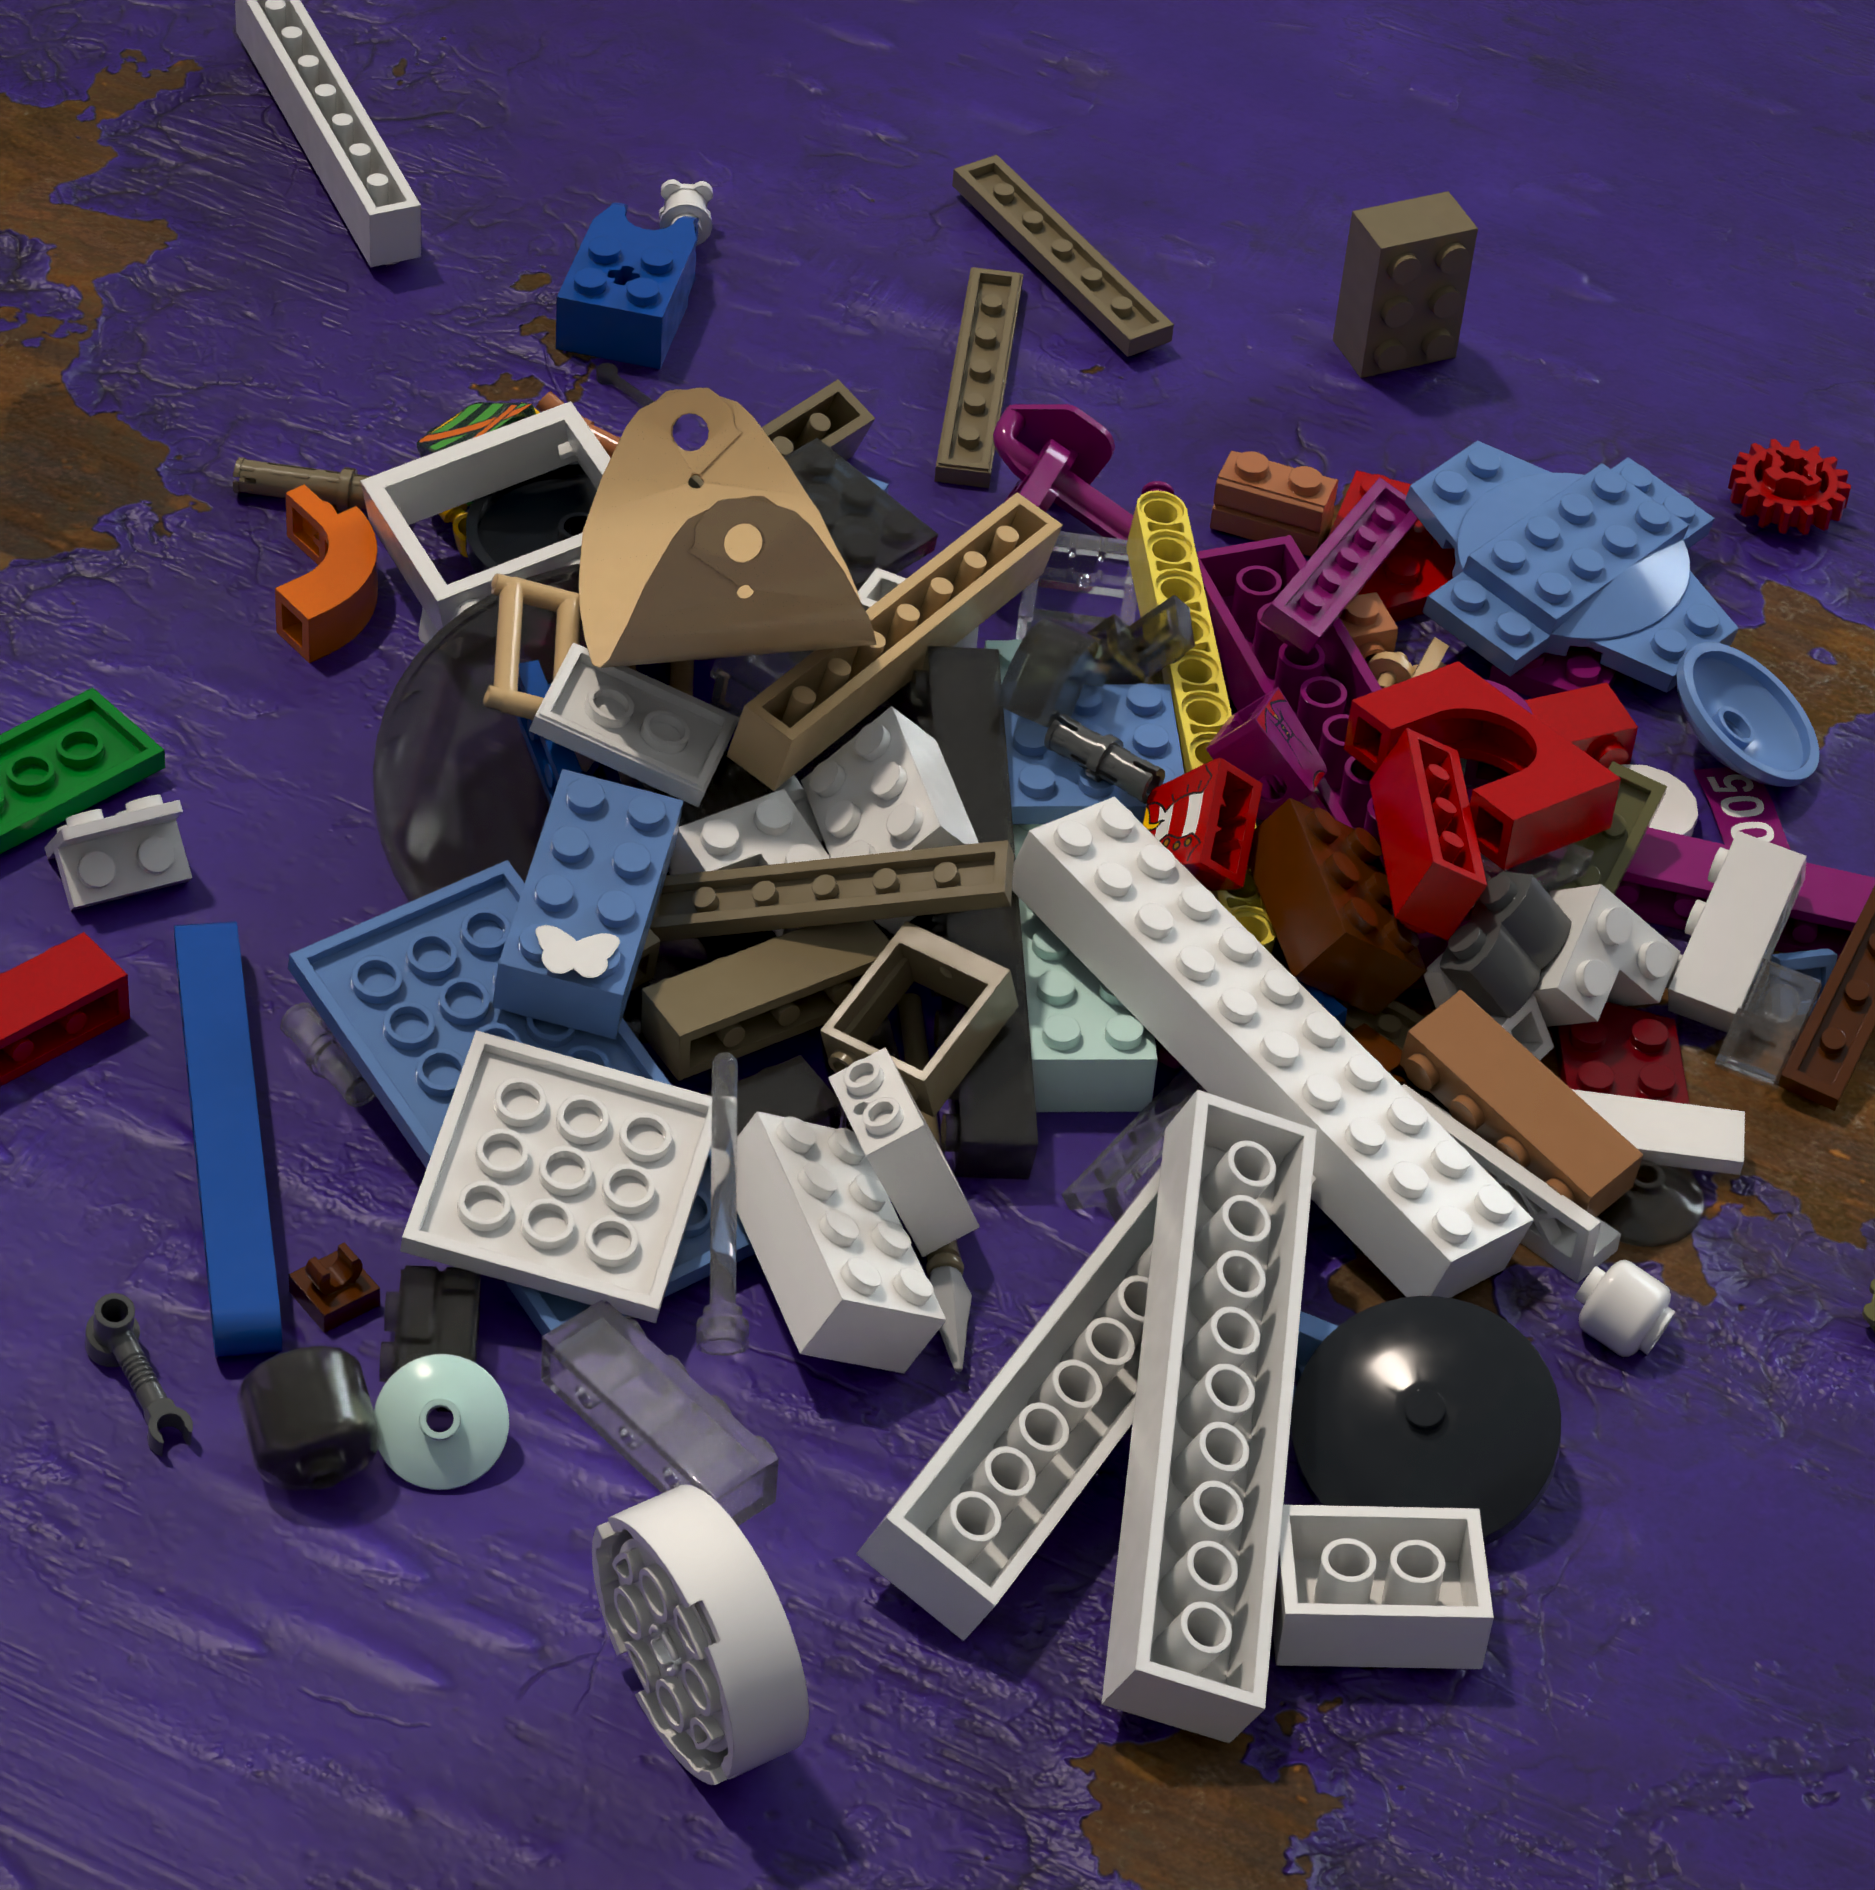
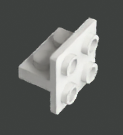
(120, 853)

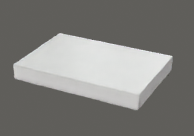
(635, 725)

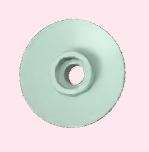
(447, 1457)

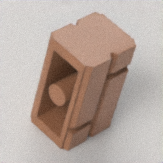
(1273, 501)

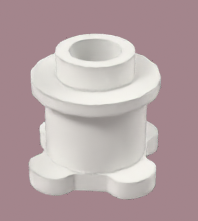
(687, 201)

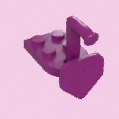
(1057, 458)

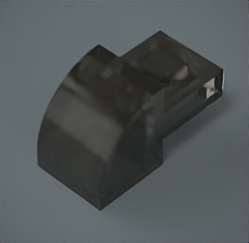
(1146, 645)

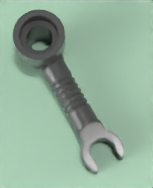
(114, 1342)

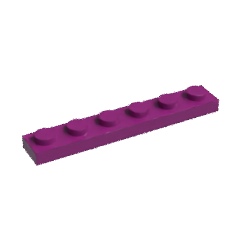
(1340, 567)

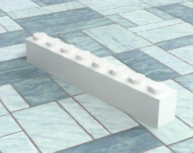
(332, 129)

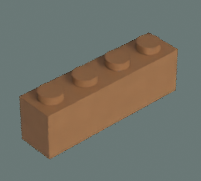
(1518, 1104)

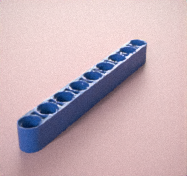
(227, 1141)

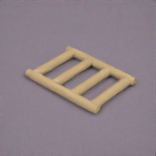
(512, 595)

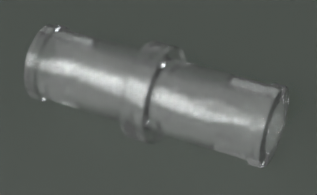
(325, 1054)

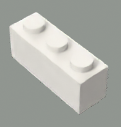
(1734, 929)

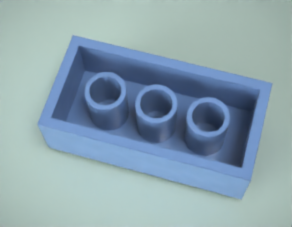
(590, 875)

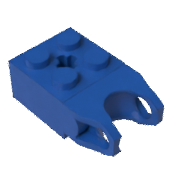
(627, 289)

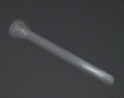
(723, 1326)

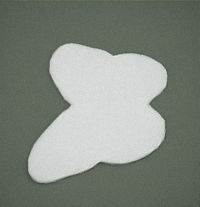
(564, 953)

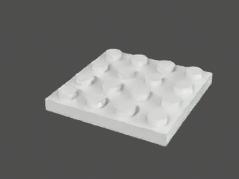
(562, 1176)

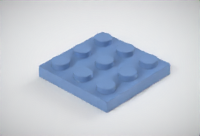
(1052, 786)

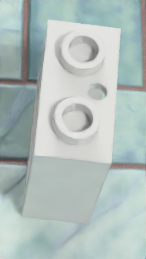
(903, 1152)

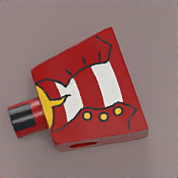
(1207, 821)

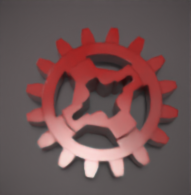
(1789, 486)

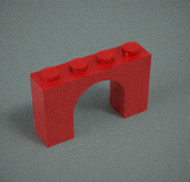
(1553, 786)

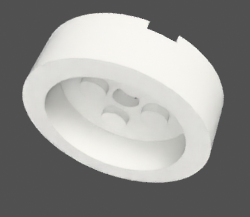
(701, 1633)

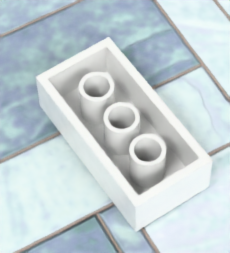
(832, 1245)

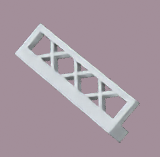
(1560, 1229)

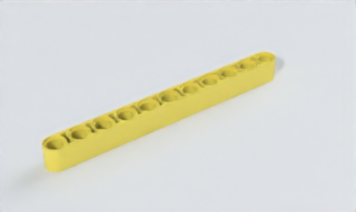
(1167, 565)

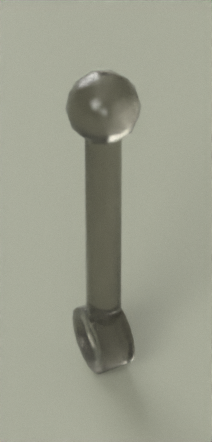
(608, 374)

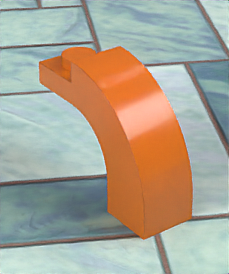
(339, 595)

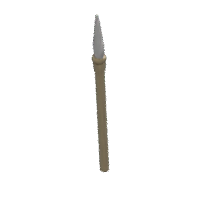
(944, 1265)

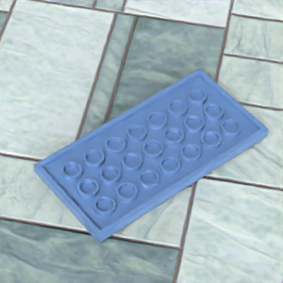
(405, 1010)

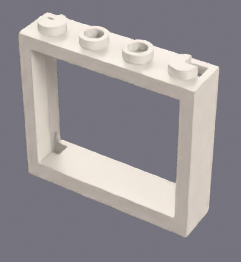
(466, 474)

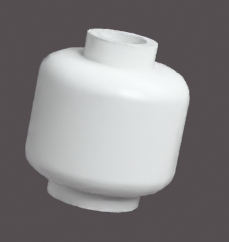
(1624, 1308)

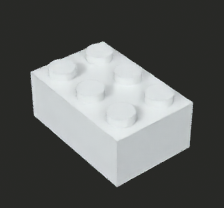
(887, 795)
(1381, 1588)

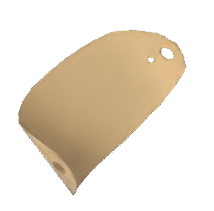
(714, 565)

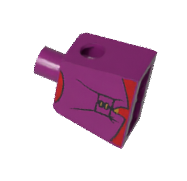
(1273, 749)

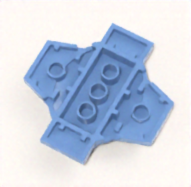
(1568, 563)

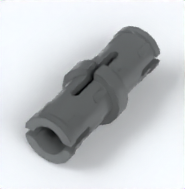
(1103, 757)

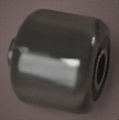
(309, 1418)

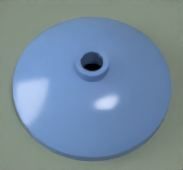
(1746, 716)

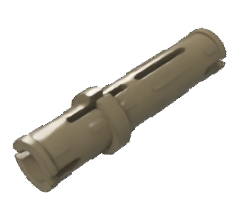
(276, 479)

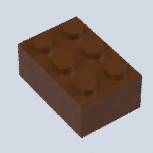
(1333, 907)

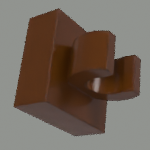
(334, 1288)

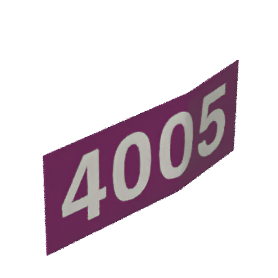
(1741, 806)

